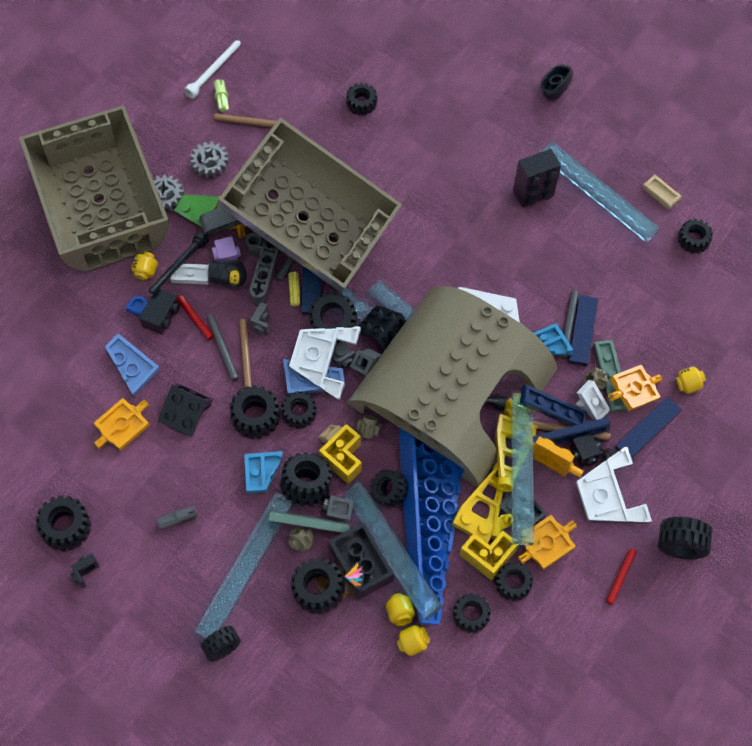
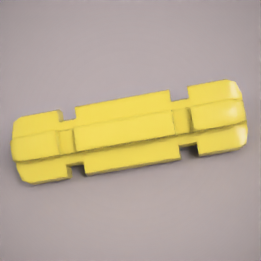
(294, 289)

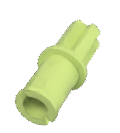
(221, 95)

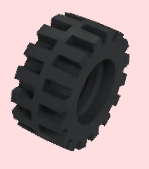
(361, 90)
(697, 227)
(297, 399)
(379, 488)
(520, 570)
(474, 600)
(220, 643)

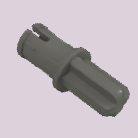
(176, 517)

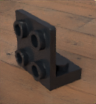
(382, 326)
(183, 408)

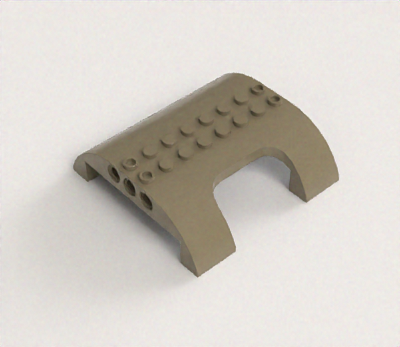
(446, 369)

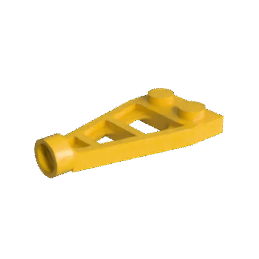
(504, 430)
(472, 523)

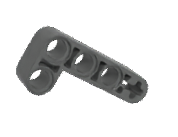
(217, 221)
(262, 270)

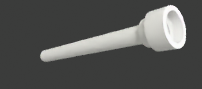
(192, 89)

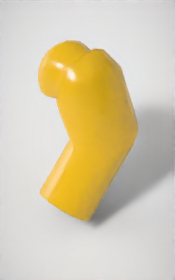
(499, 524)

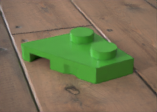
(194, 206)

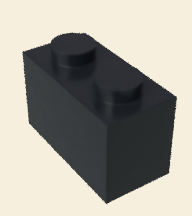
(159, 311)

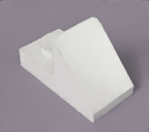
(592, 401)

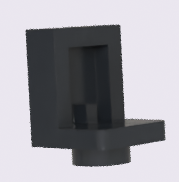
(82, 567)

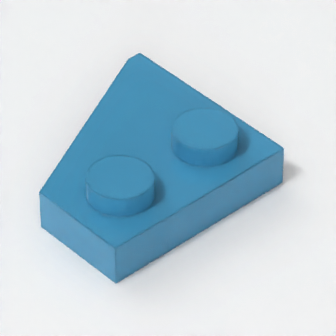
(554, 340)
(261, 470)

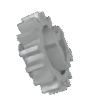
(209, 159)
(169, 191)

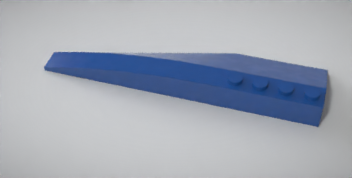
(429, 511)

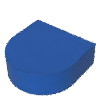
(136, 305)

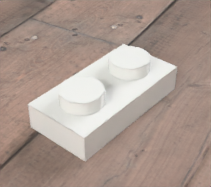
(191, 274)

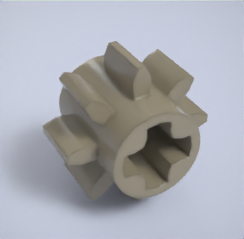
(598, 377)
(368, 426)
(300, 539)

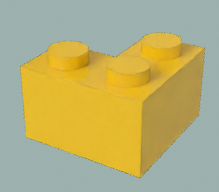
(340, 451)
(487, 557)

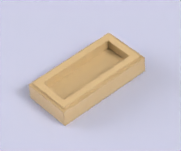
(661, 192)

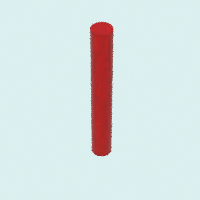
(196, 319)
(621, 576)

